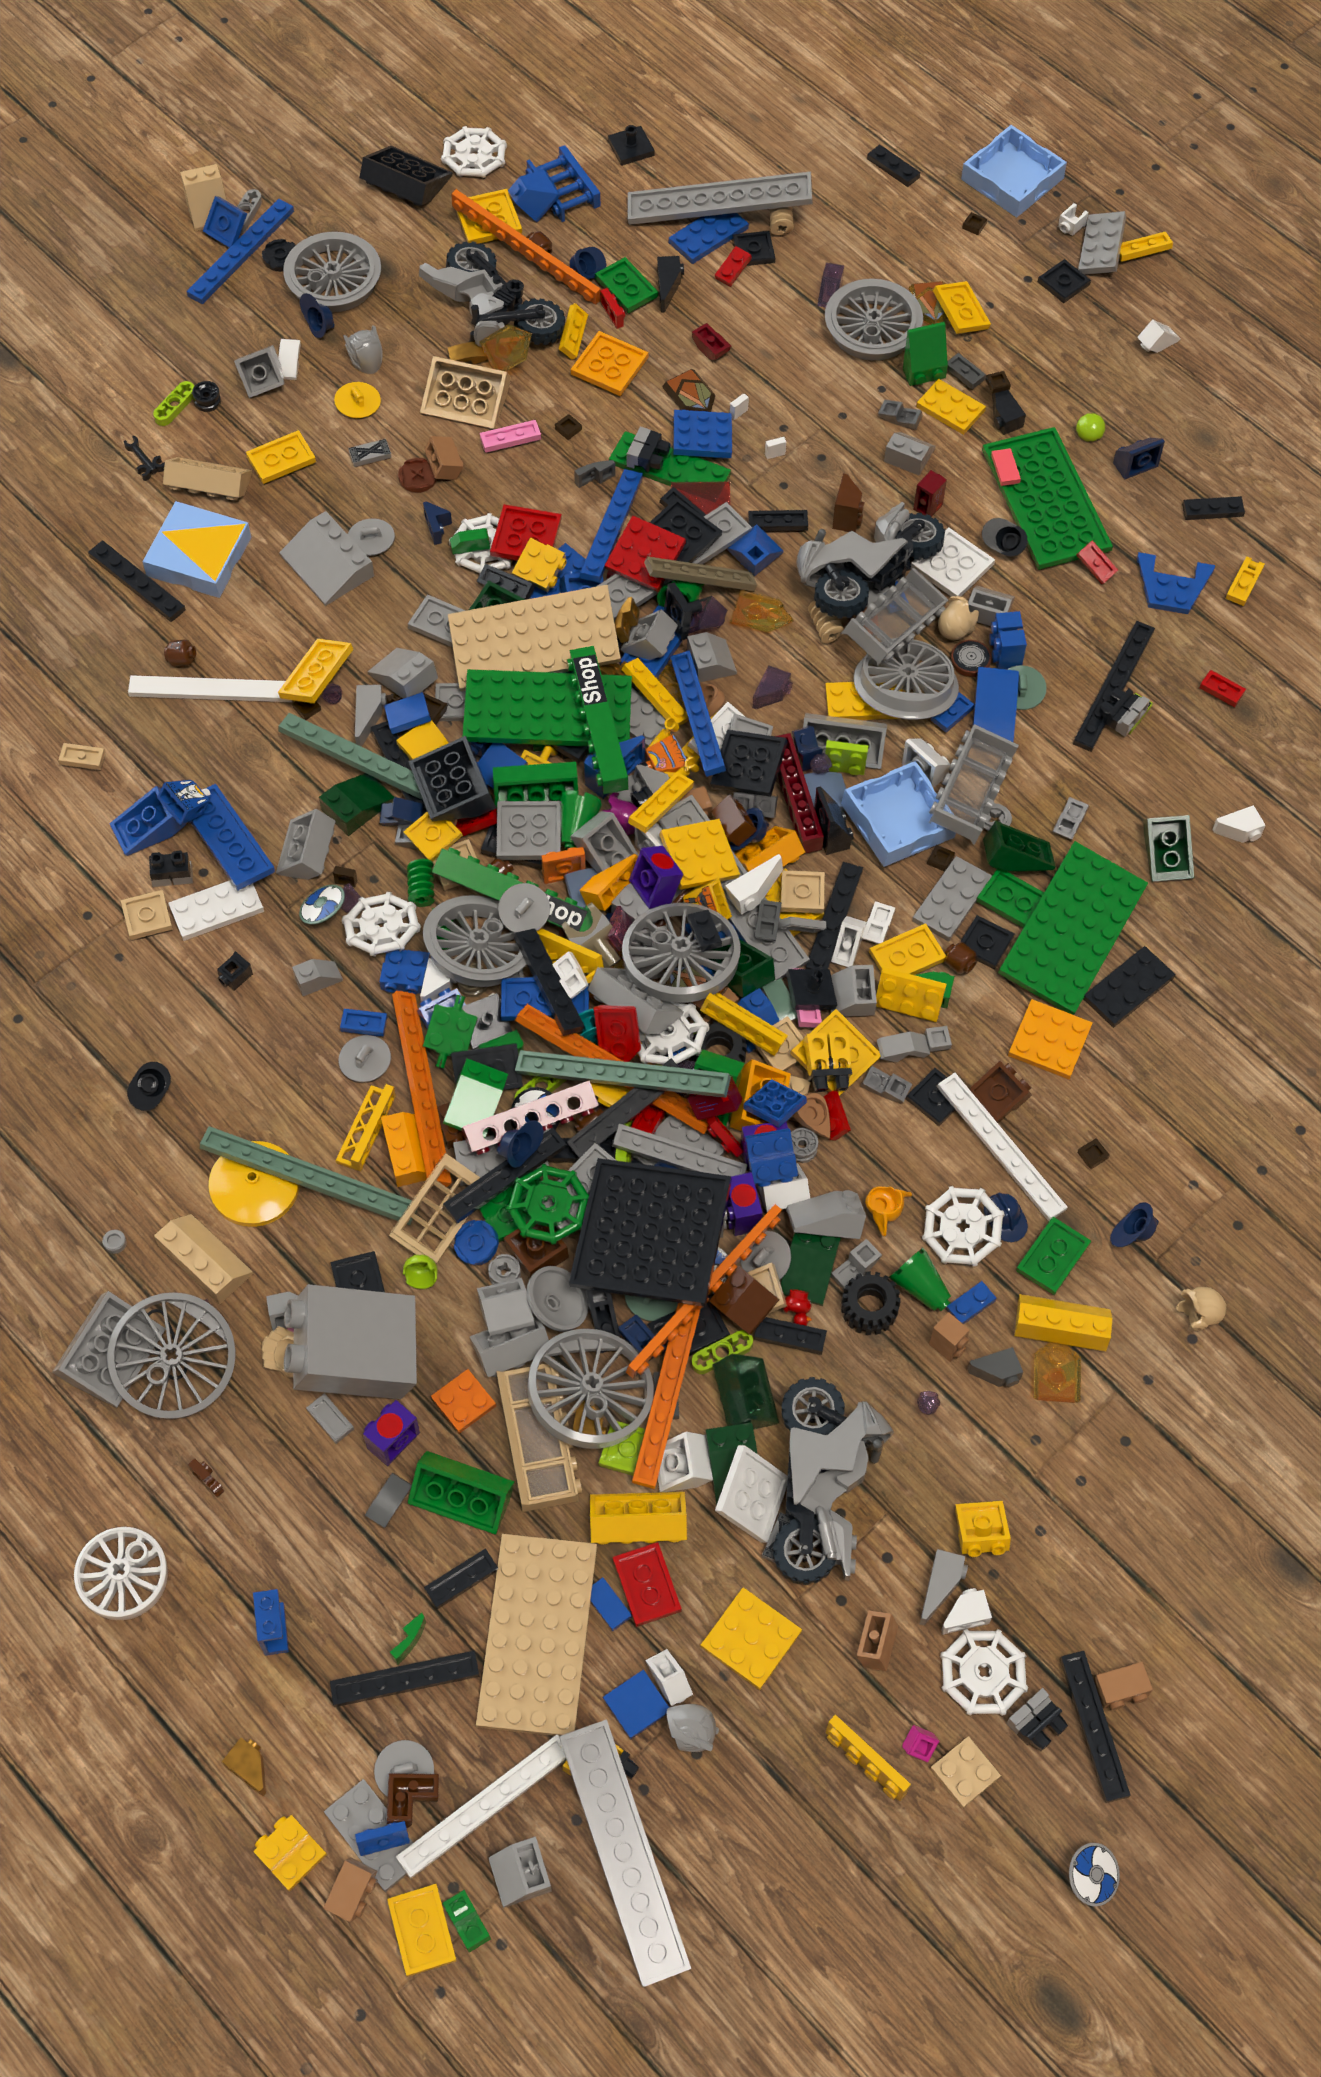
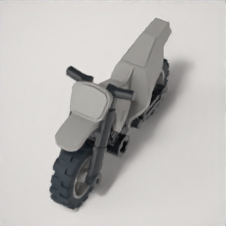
(490, 297)

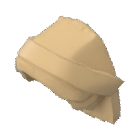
(274, 1349)

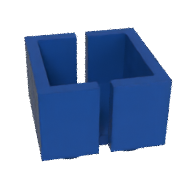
(1007, 641)

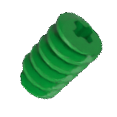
(420, 882)

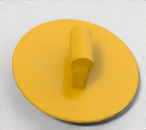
(357, 400)

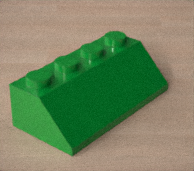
(534, 782)
(460, 1492)

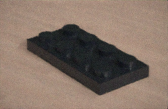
(1129, 986)

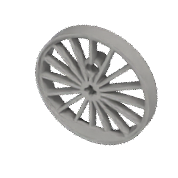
(679, 951)
(203, 1313)
(588, 1388)

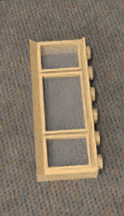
(539, 1459)

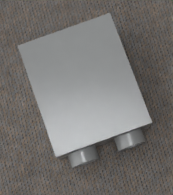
(352, 1342)

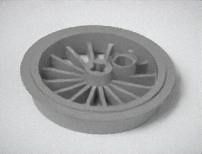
(333, 272)
(873, 320)
(907, 676)
(467, 942)

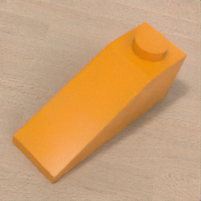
(608, 884)

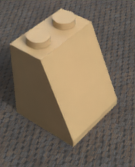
(200, 189)

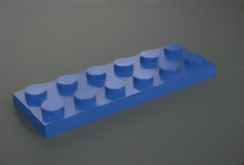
(231, 842)

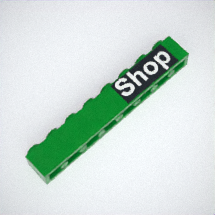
(598, 720)
(494, 884)

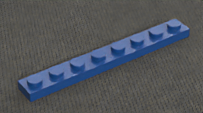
(240, 251)
(611, 525)
(698, 714)

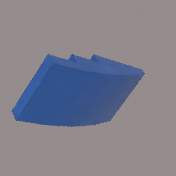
(996, 701)

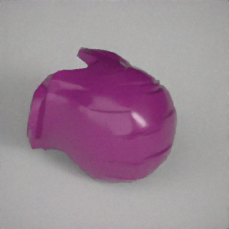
(622, 811)

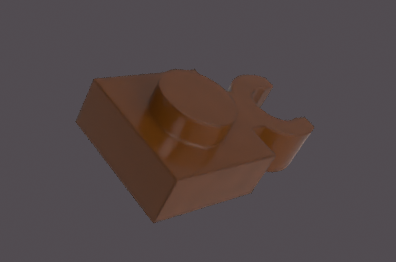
(203, 1473)

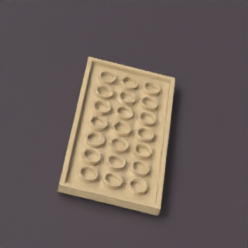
(534, 633)
(537, 1636)

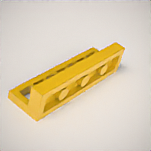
(558, 946)
(744, 1023)
(370, 1129)

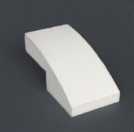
(289, 357)
(878, 923)
(571, 974)

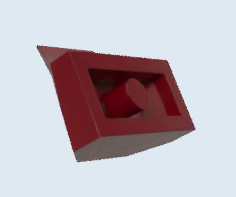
(710, 342)

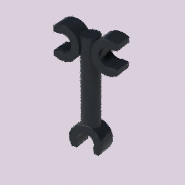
(148, 466)

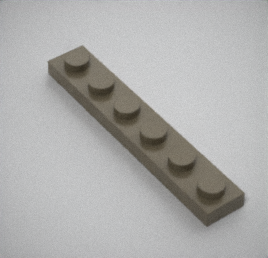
(700, 573)

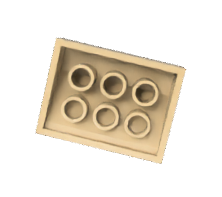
(465, 392)

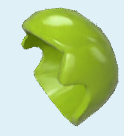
(1090, 427)
(420, 1271)

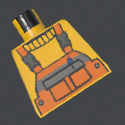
(711, 896)

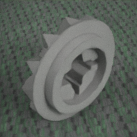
(998, 811)

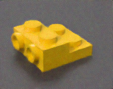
(540, 564)
(982, 1528)
(289, 1852)

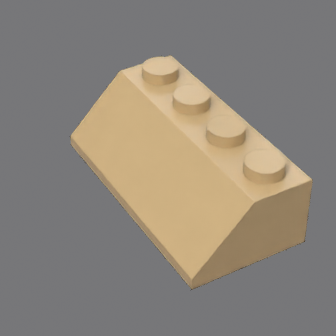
(206, 477)
(203, 1257)

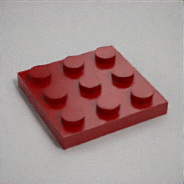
(518, 526)
(638, 542)

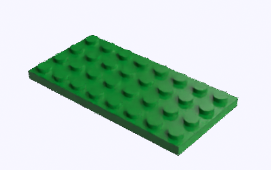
(1049, 499)
(536, 707)
(1073, 928)

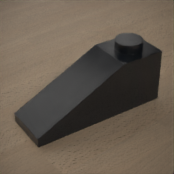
(669, 278)
(1007, 412)
(602, 1311)

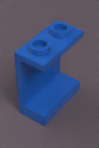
(270, 1622)

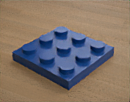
(702, 434)

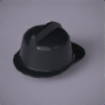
(1004, 537)
(148, 1086)

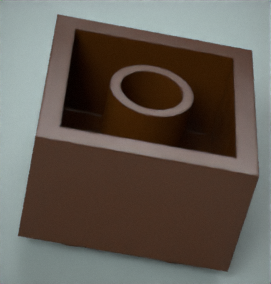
(535, 1253)

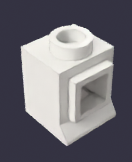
(1070, 223)

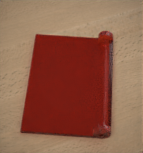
(705, 495)

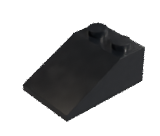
(832, 823)

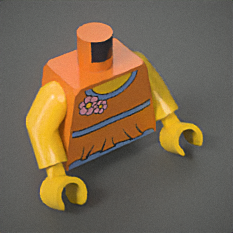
(666, 754)

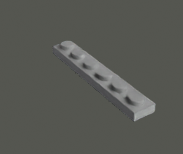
(674, 1153)

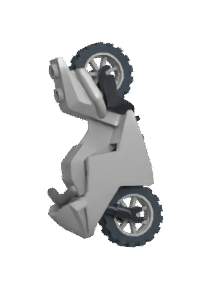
(856, 571)
(821, 1468)

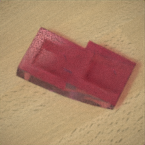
(620, 923)

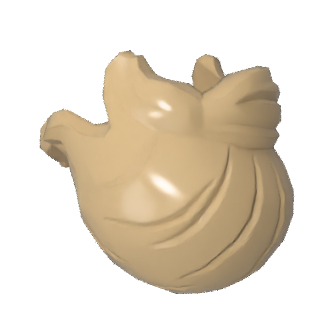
(957, 619)
(1202, 1306)

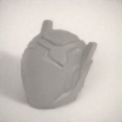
(365, 350)
(692, 1727)

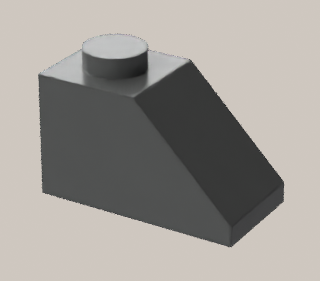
(998, 1368)

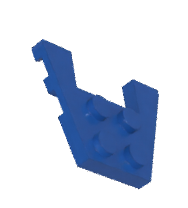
(1172, 591)

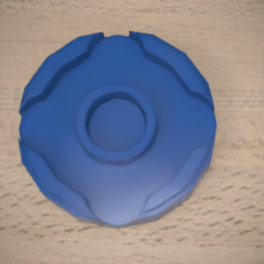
(476, 1242)

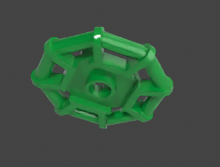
(548, 1216)

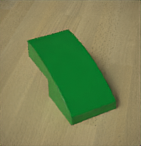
(413, 1633)
(466, 1921)

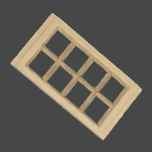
(414, 1244)

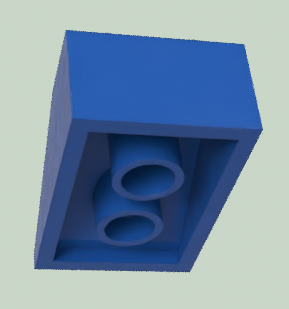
(633, 754)
(144, 824)

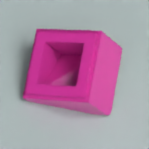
(920, 1743)

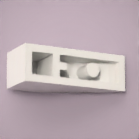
(753, 886)

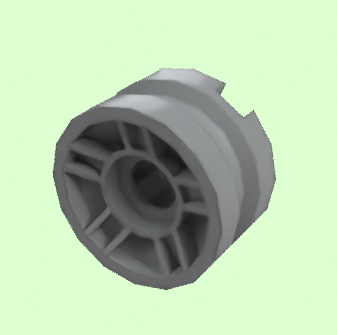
(804, 1136)
(500, 1263)

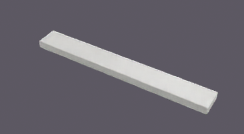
(205, 688)
(1002, 1147)
(482, 1807)

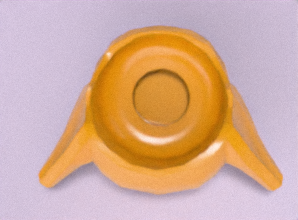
(885, 1205)

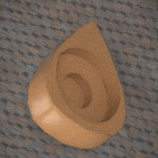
(713, 697)
(815, 1115)

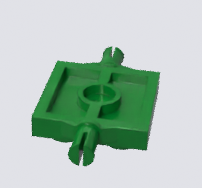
(450, 1030)

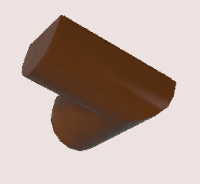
(404, 1790)

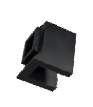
(239, 976)

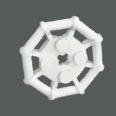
(471, 144)
(483, 555)
(383, 938)
(677, 1039)
(955, 1215)
(984, 1686)

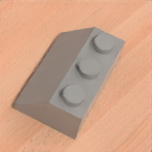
(306, 845)
(510, 1348)

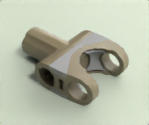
(595, 937)

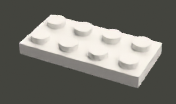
(214, 908)

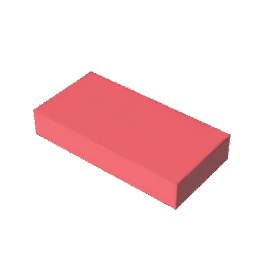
(1005, 467)

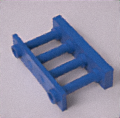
(575, 172)

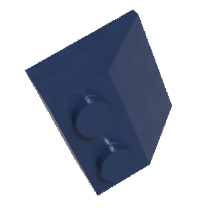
(1138, 457)

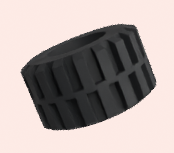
(722, 1035)
(874, 1286)

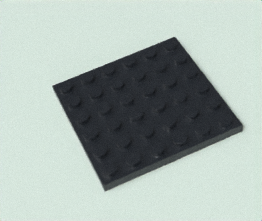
(651, 1232)

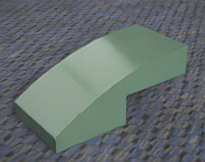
(780, 999)

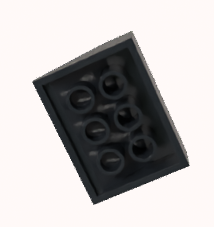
(404, 175)
(452, 782)

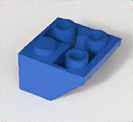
(755, 550)

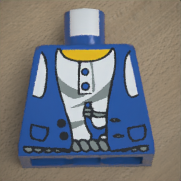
(184, 800)

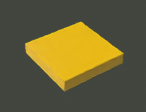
(432, 836)

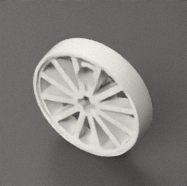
(117, 1581)

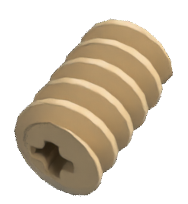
(781, 220)
(827, 626)

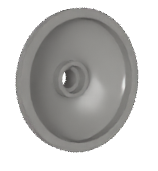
(555, 1301)

